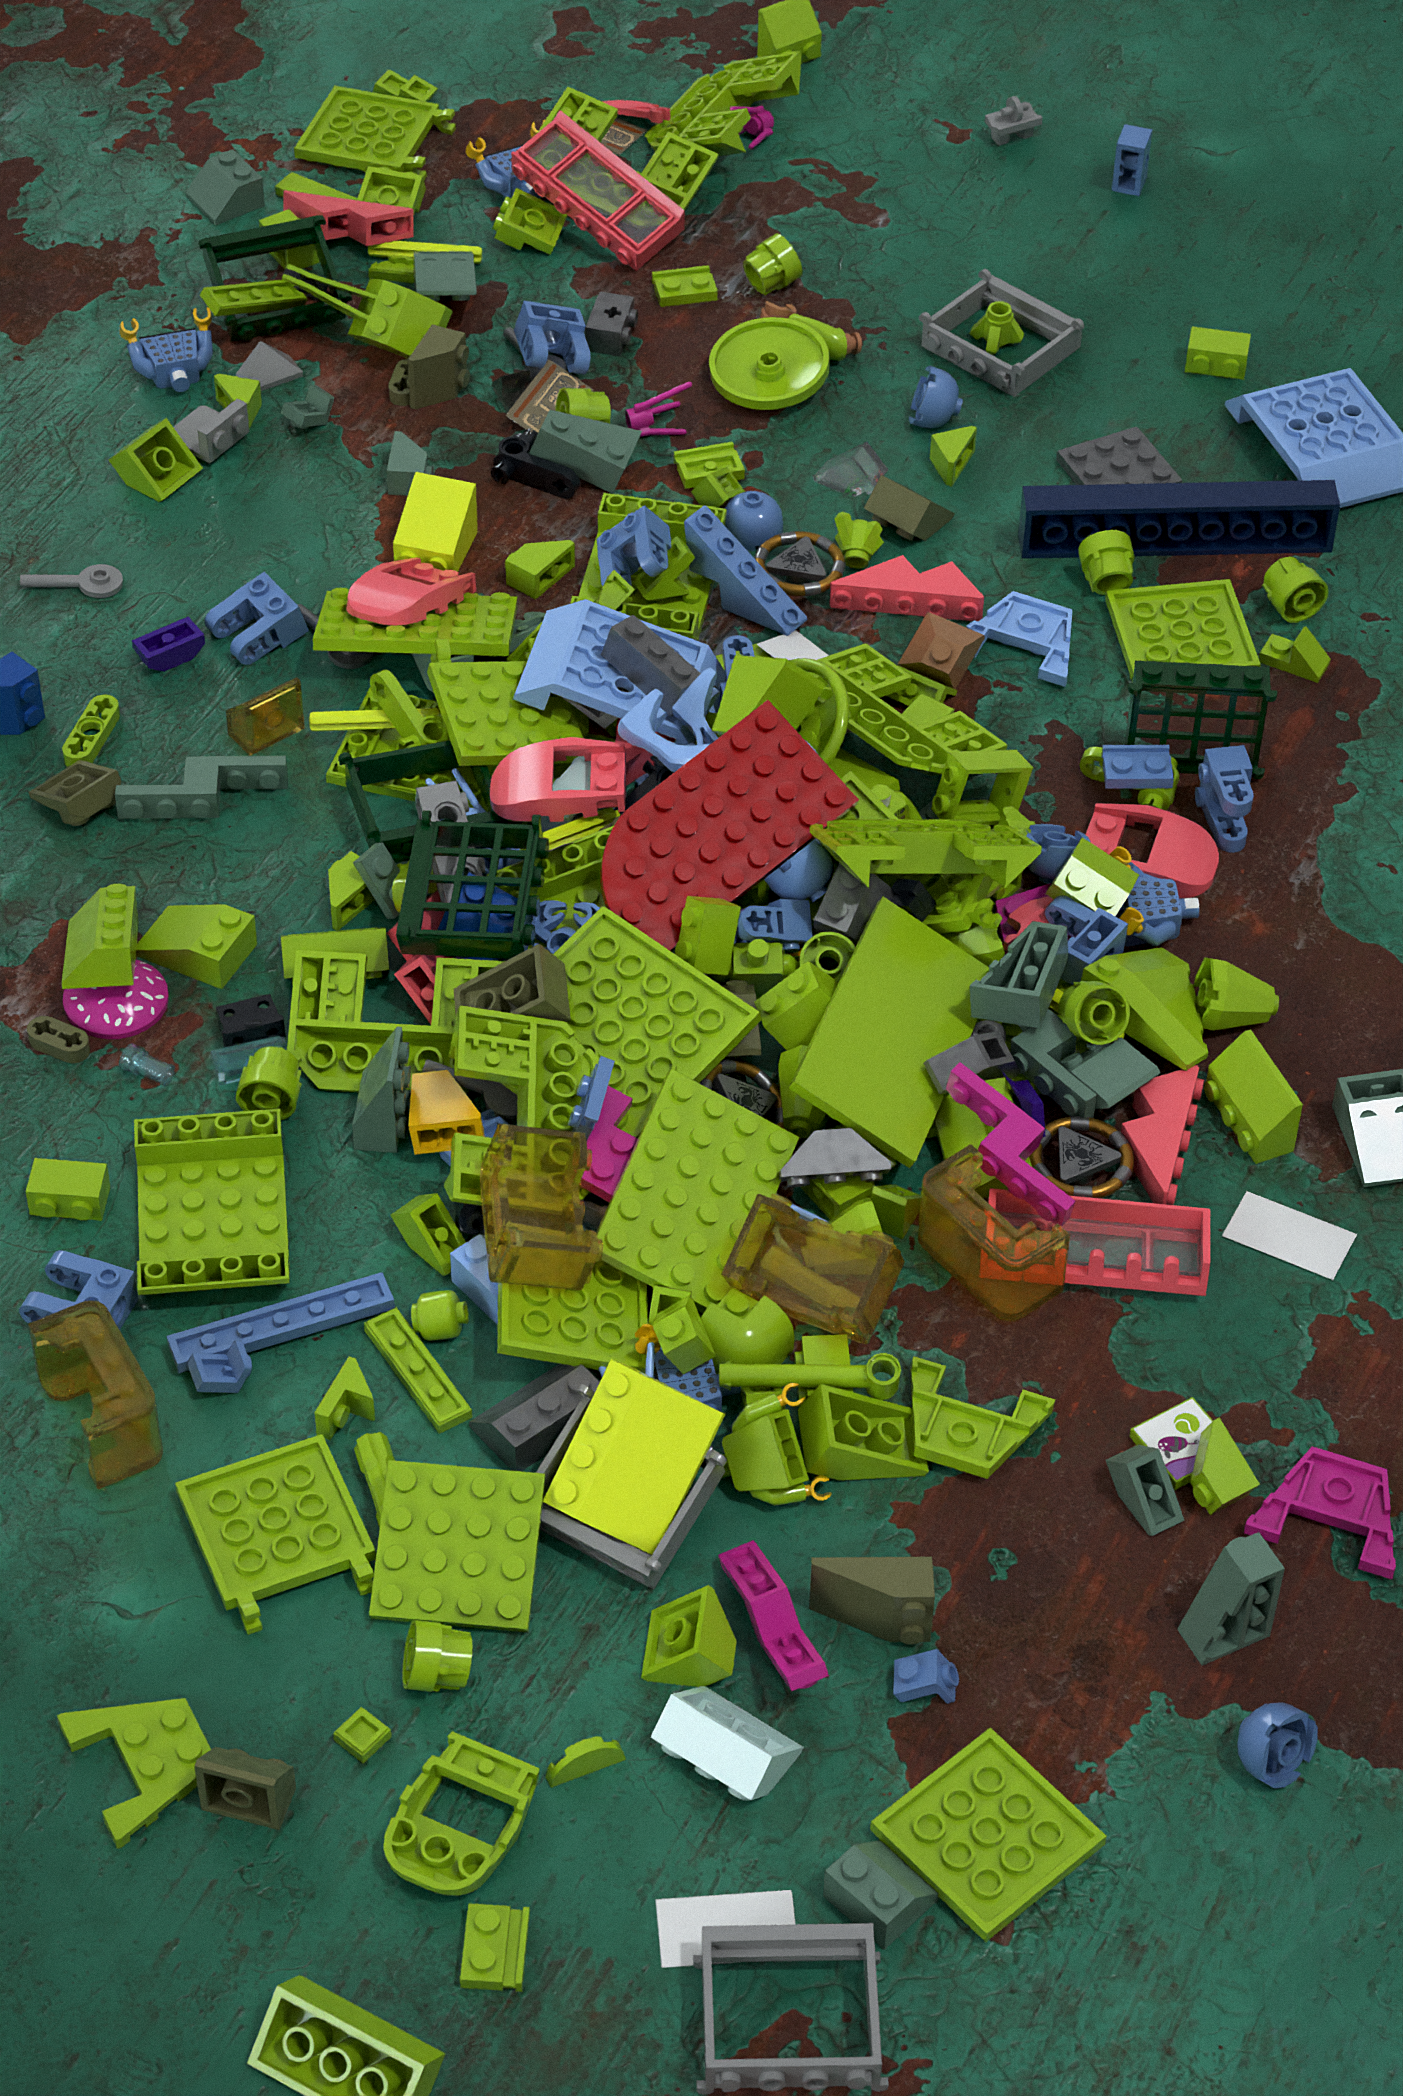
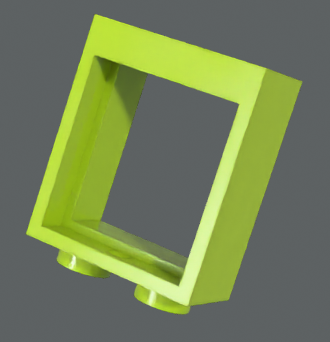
(1012, 776)

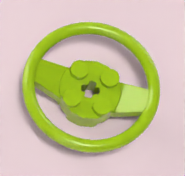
(827, 723)

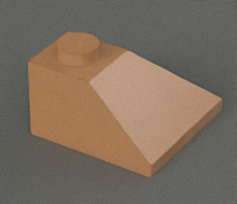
(941, 650)

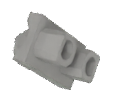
(1013, 118)

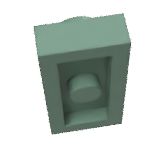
(378, 873)

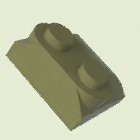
(78, 791)

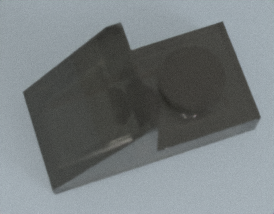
(511, 387)

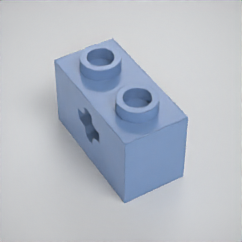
(1131, 160)

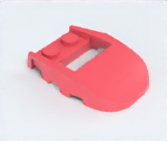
(405, 591)
(525, 780)
(1179, 852)

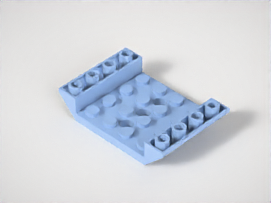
(1353, 449)
(570, 664)

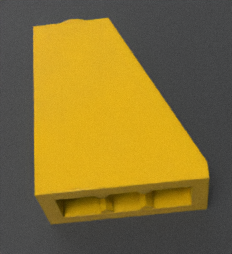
(439, 1111)

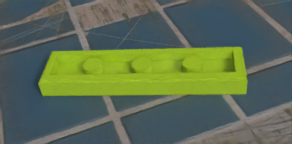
(252, 297)
(418, 1370)

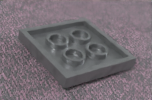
(1116, 459)

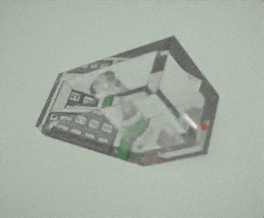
(852, 471)

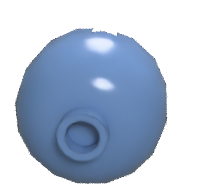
(935, 399)
(753, 518)
(1055, 849)
(803, 874)
(1276, 1742)

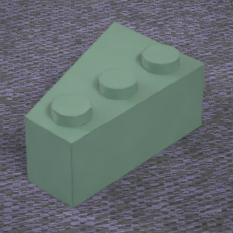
(587, 446)
(1025, 979)
(1235, 1600)

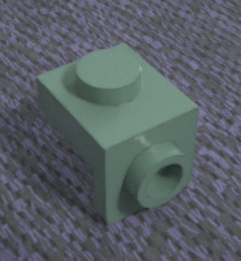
(312, 411)

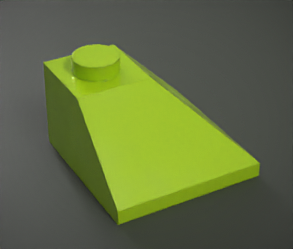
(689, 1641)

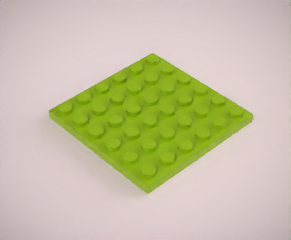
(646, 1011)

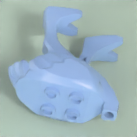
(691, 708)

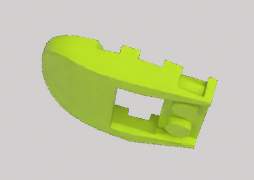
(444, 1857)

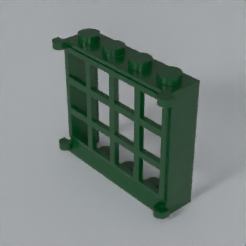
(1200, 680)
(468, 834)

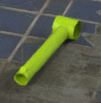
(813, 1375)

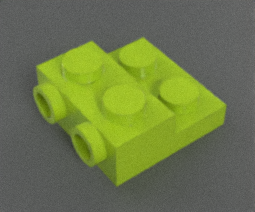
(392, 188)
(528, 222)

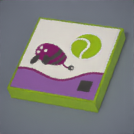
(1177, 1437)

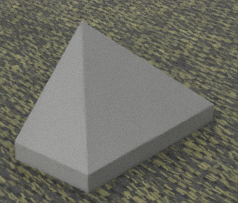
(269, 367)

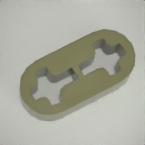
(398, 382)
(60, 1037)

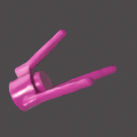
(759, 124)
(642, 415)

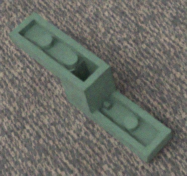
(201, 787)
(1039, 1059)

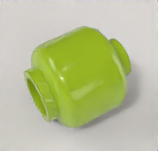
(439, 1315)

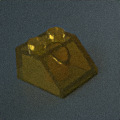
(267, 717)

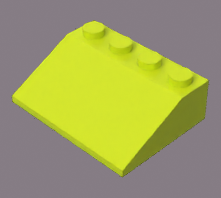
(633, 1457)

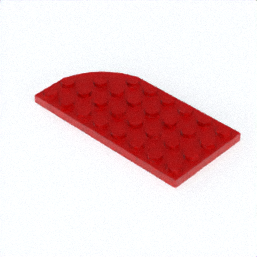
(719, 824)

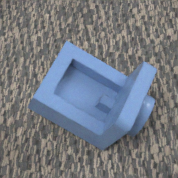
(221, 1371)
(925, 1675)

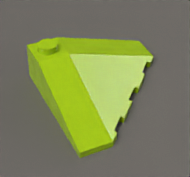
(1159, 1002)

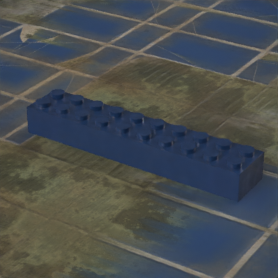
(1182, 517)

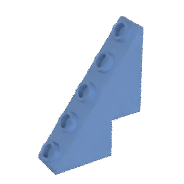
(742, 581)

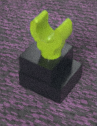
(913, 898)

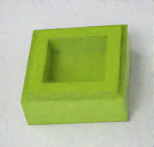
(362, 1735)

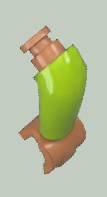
(838, 342)

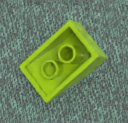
(200, 941)
(857, 1436)

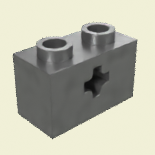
(611, 323)

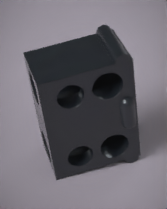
(249, 1020)

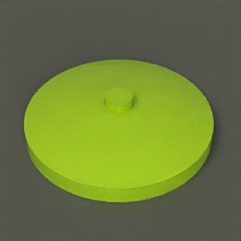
(769, 363)

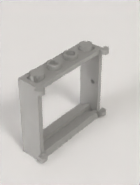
(1028, 311)
(607, 1548)
(791, 1943)

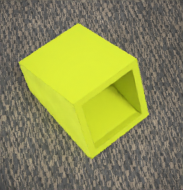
(437, 522)

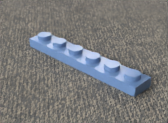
(285, 1319)

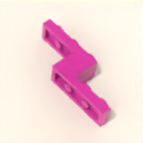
(1009, 1145)
(773, 1616)

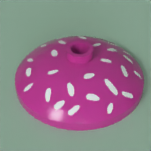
(119, 1010)

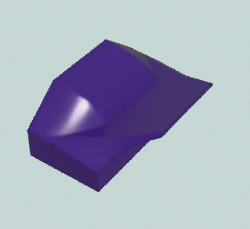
(170, 645)
(1027, 1099)

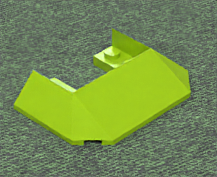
(704, 109)
(674, 168)
(919, 748)
(926, 847)
(328, 1015)
(520, 1051)

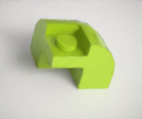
(748, 1330)

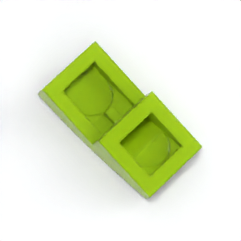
(396, 85)

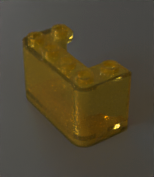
(535, 1208)
(992, 1259)
(813, 1270)
(86, 1353)

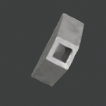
(982, 1054)
(834, 1156)

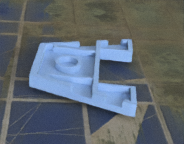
(1032, 626)

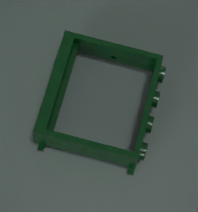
(268, 240)
(404, 764)

